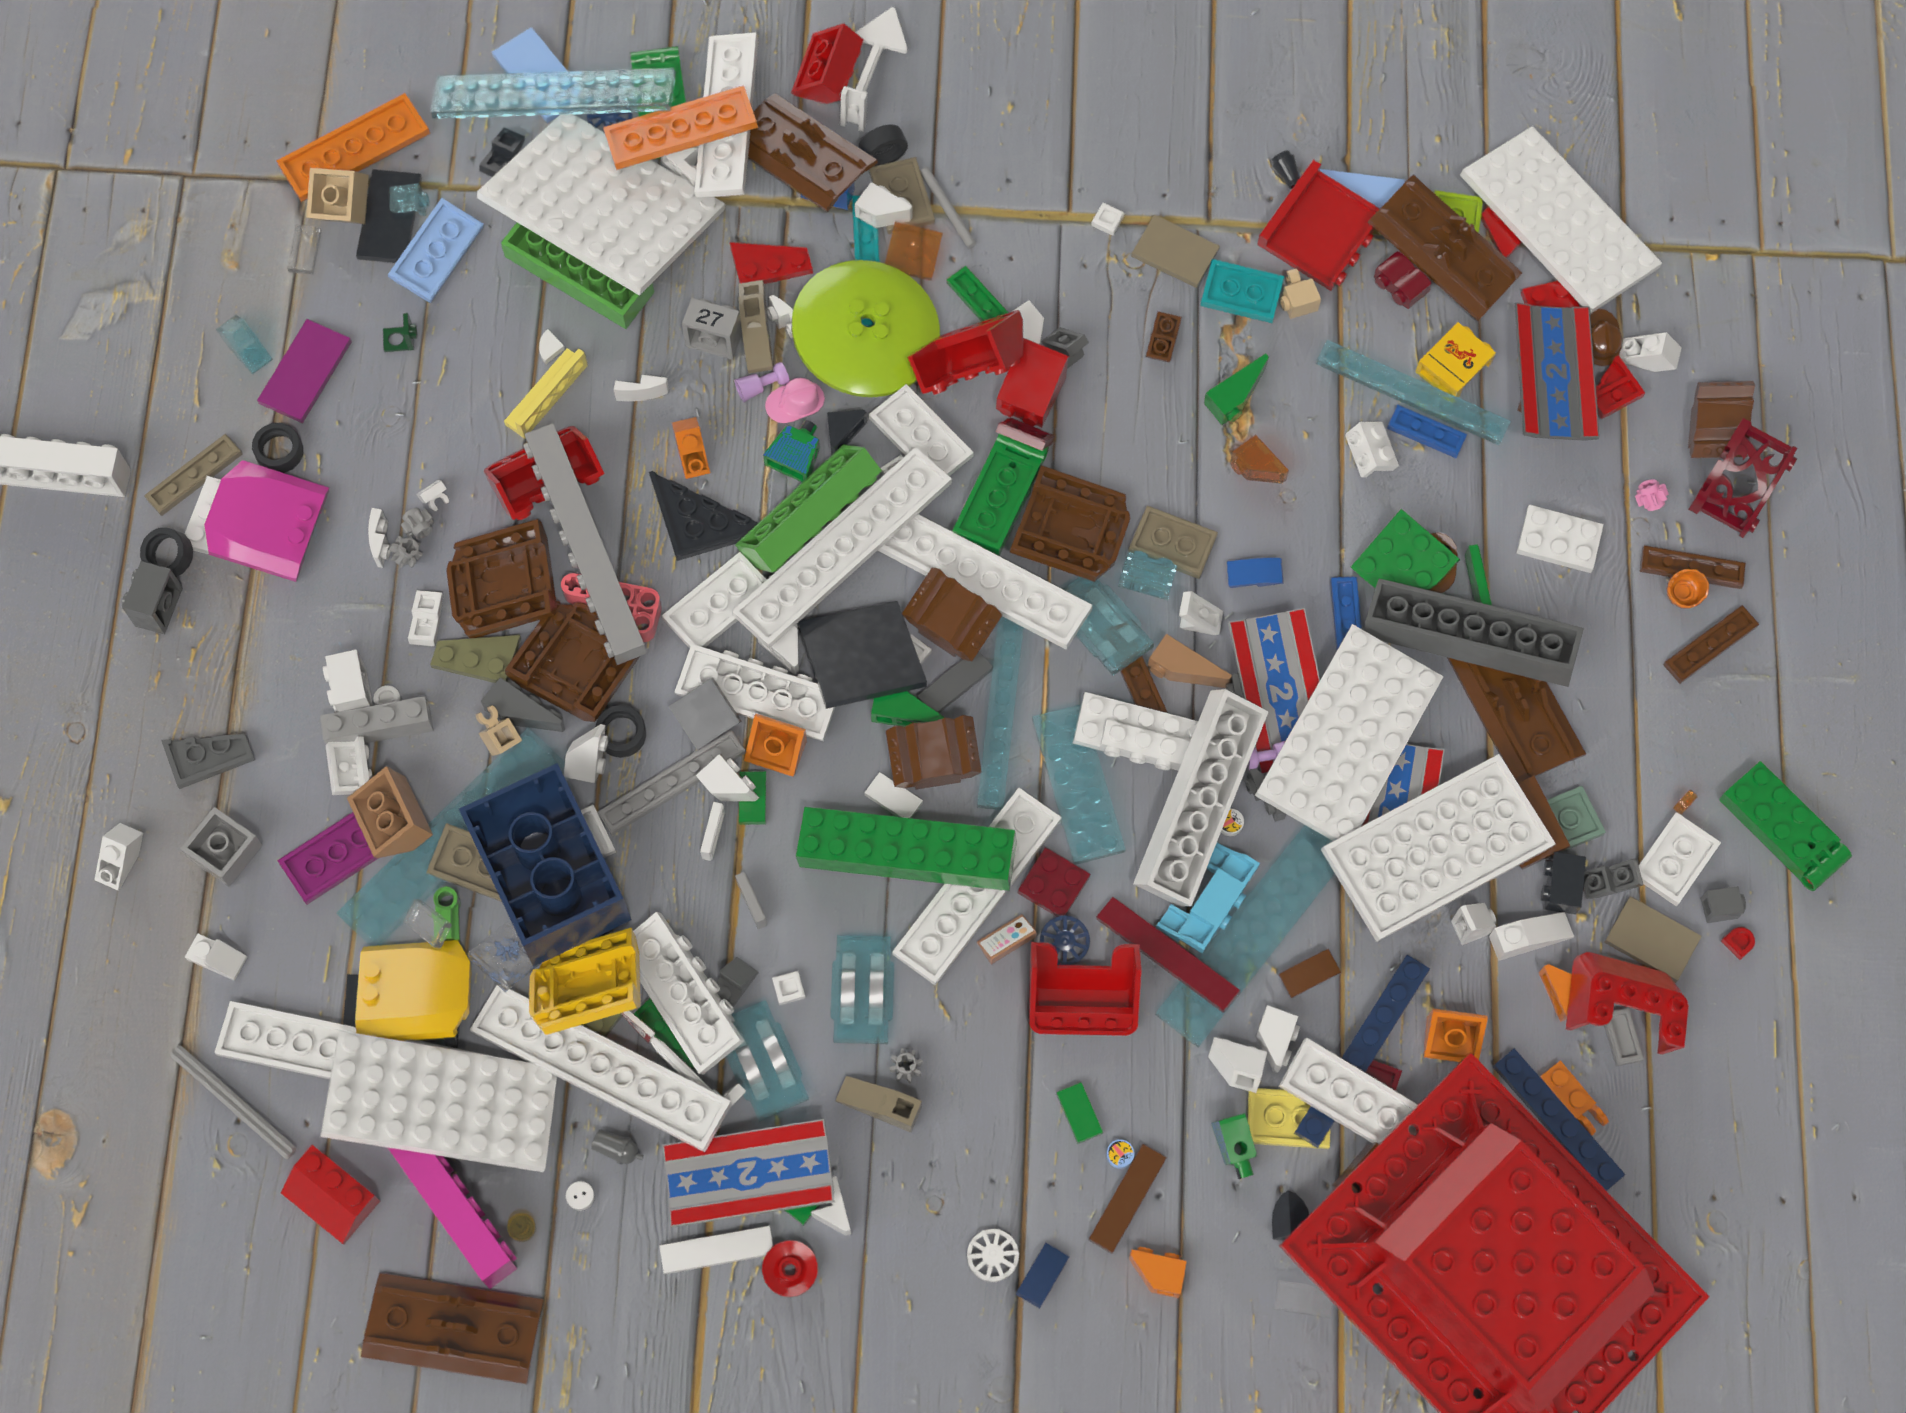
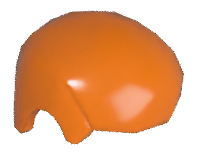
(1687, 588)

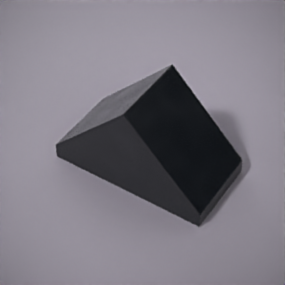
(844, 426)

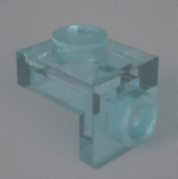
(408, 198)

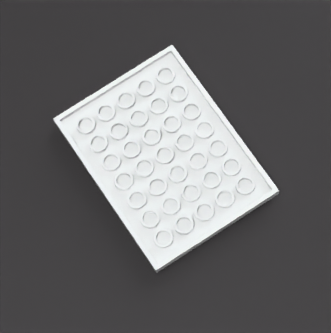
(612, 219)

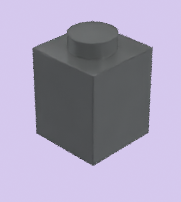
(1723, 904)

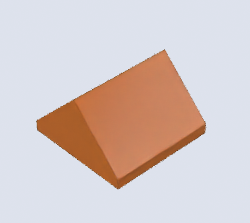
(775, 745)
(1453, 1035)

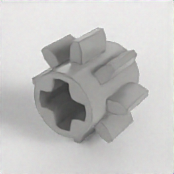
(417, 523)
(405, 551)
(910, 1058)

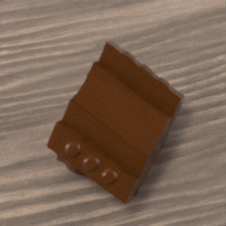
(1716, 415)
(951, 615)
(933, 752)

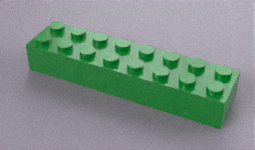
(906, 848)

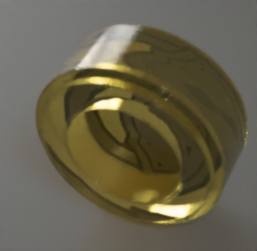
(521, 1227)

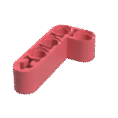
(638, 597)

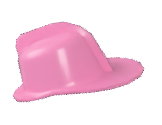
(794, 401)

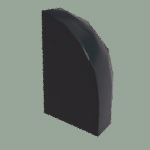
(1287, 1215)

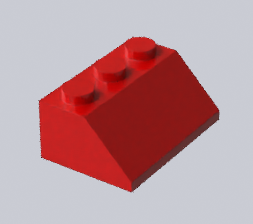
(828, 64)
(328, 1194)

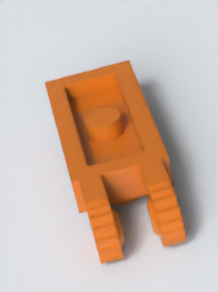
(1573, 1096)

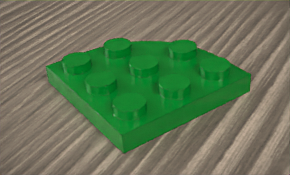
(1405, 555)

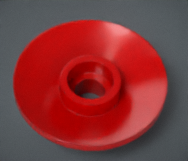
(787, 1254)

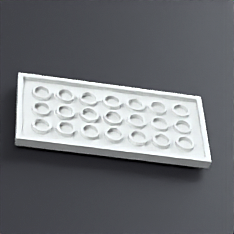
(1561, 219)
(1349, 735)
(1437, 847)
(439, 1102)

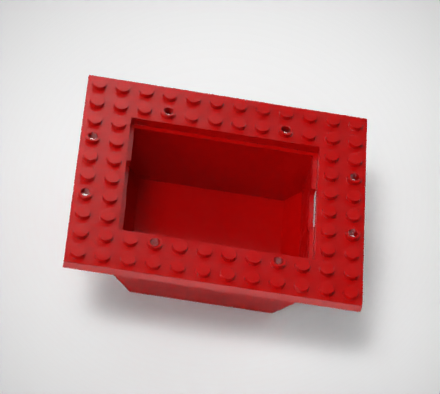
(1498, 1266)

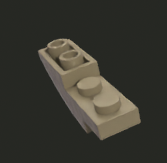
(755, 326)

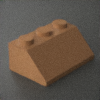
(389, 814)

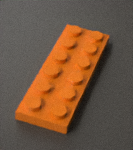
(680, 128)
(356, 143)

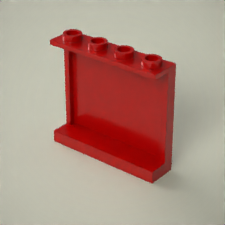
(1320, 228)

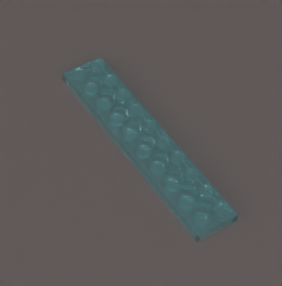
(553, 93)
(386, 899)
(1254, 931)

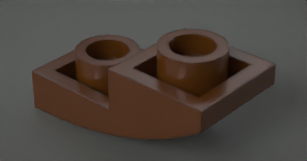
(1163, 337)
(1310, 973)

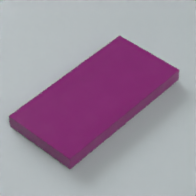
(304, 371)
(327, 859)

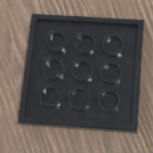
(862, 654)

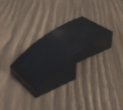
(504, 149)

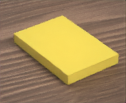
(1275, 1117)

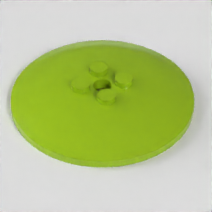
(843, 350)

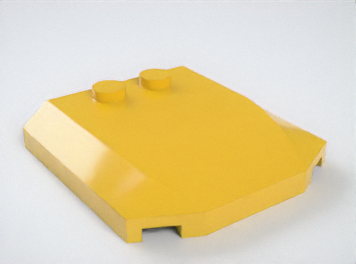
(586, 983)
(413, 991)

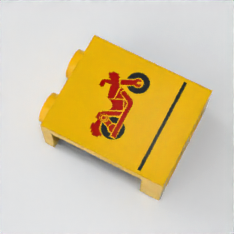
(1455, 360)

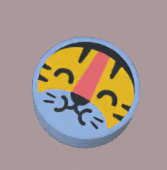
(1120, 1154)

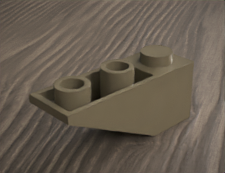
(880, 1103)

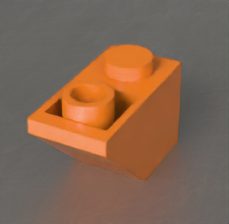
(690, 447)
(1160, 1273)

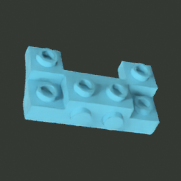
(1212, 909)

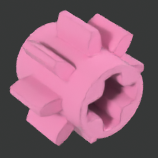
(1651, 495)

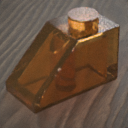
(1258, 462)

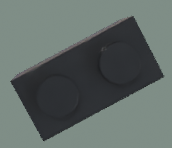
(1564, 883)

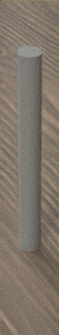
(948, 208)

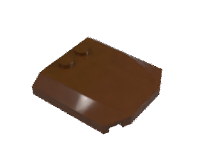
(1072, 525)
(502, 580)
(568, 663)

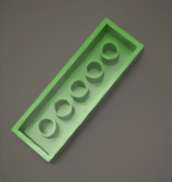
(573, 276)
(809, 508)

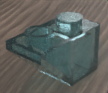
(244, 343)

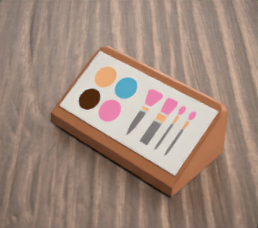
(1007, 939)

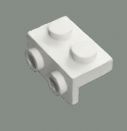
(1371, 448)
(348, 765)

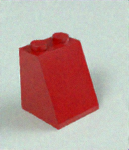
(1033, 384)

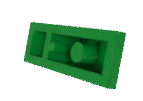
(1231, 396)
(902, 710)

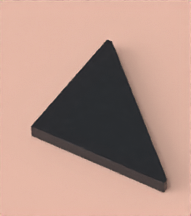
(696, 521)

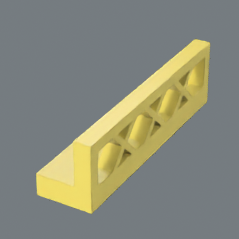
(546, 392)

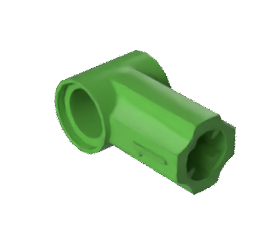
(450, 913)

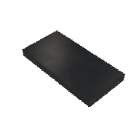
(385, 233)

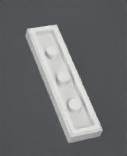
(716, 1250)

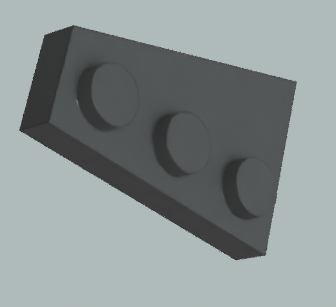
(200, 759)

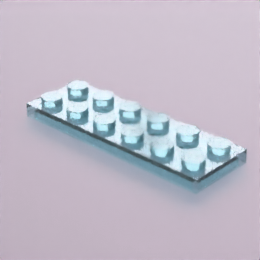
(1078, 788)

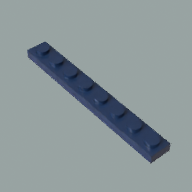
(1370, 1037)

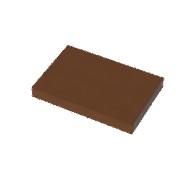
(1541, 806)

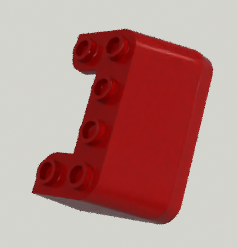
(966, 351)
(516, 482)
(1606, 981)
(1084, 996)

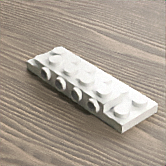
(758, 689)
(1133, 732)
(685, 994)

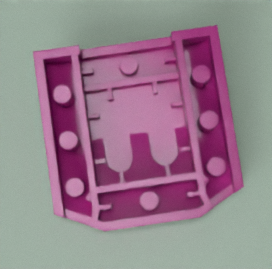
(264, 519)

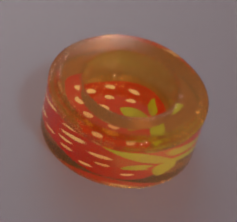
(1685, 802)

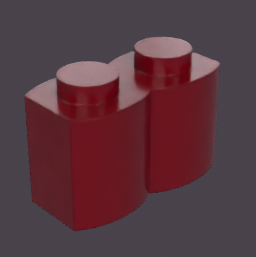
(1402, 280)

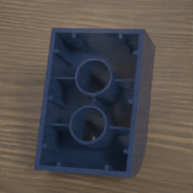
(545, 864)

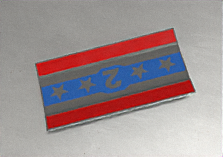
(1556, 372)

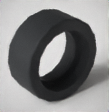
(884, 144)
(277, 430)
(184, 553)
(623, 711)

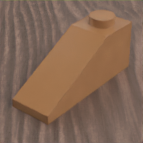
(1184, 665)

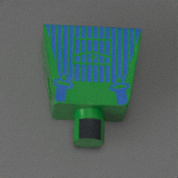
(794, 451)
(1233, 1131)

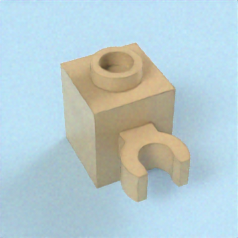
(1299, 297)
(499, 734)

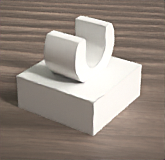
(432, 492)

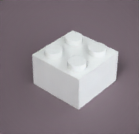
(347, 681)

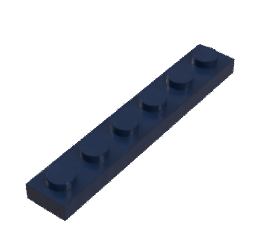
(1558, 1119)

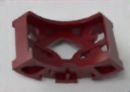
(1710, 498)

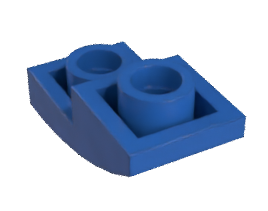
(1255, 572)

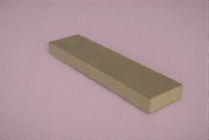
(193, 474)

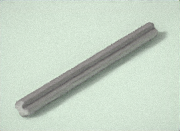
(233, 1102)

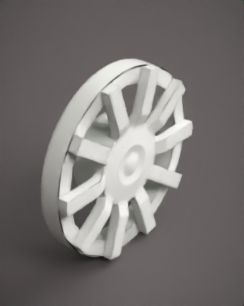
(992, 1255)

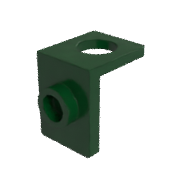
(408, 331)

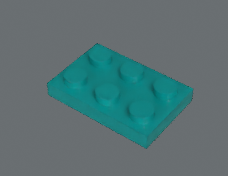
(1242, 291)

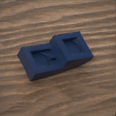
(1042, 1275)

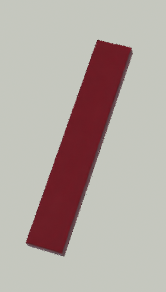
(1168, 955)

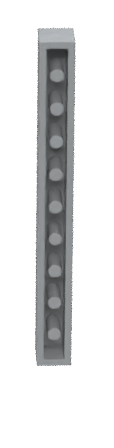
(585, 544)

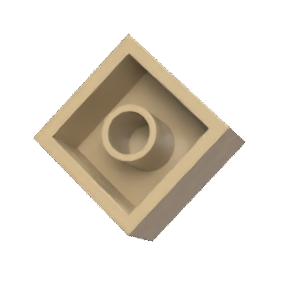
(337, 196)

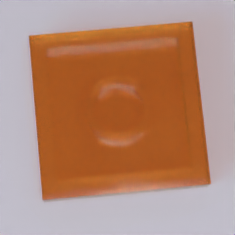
(914, 250)

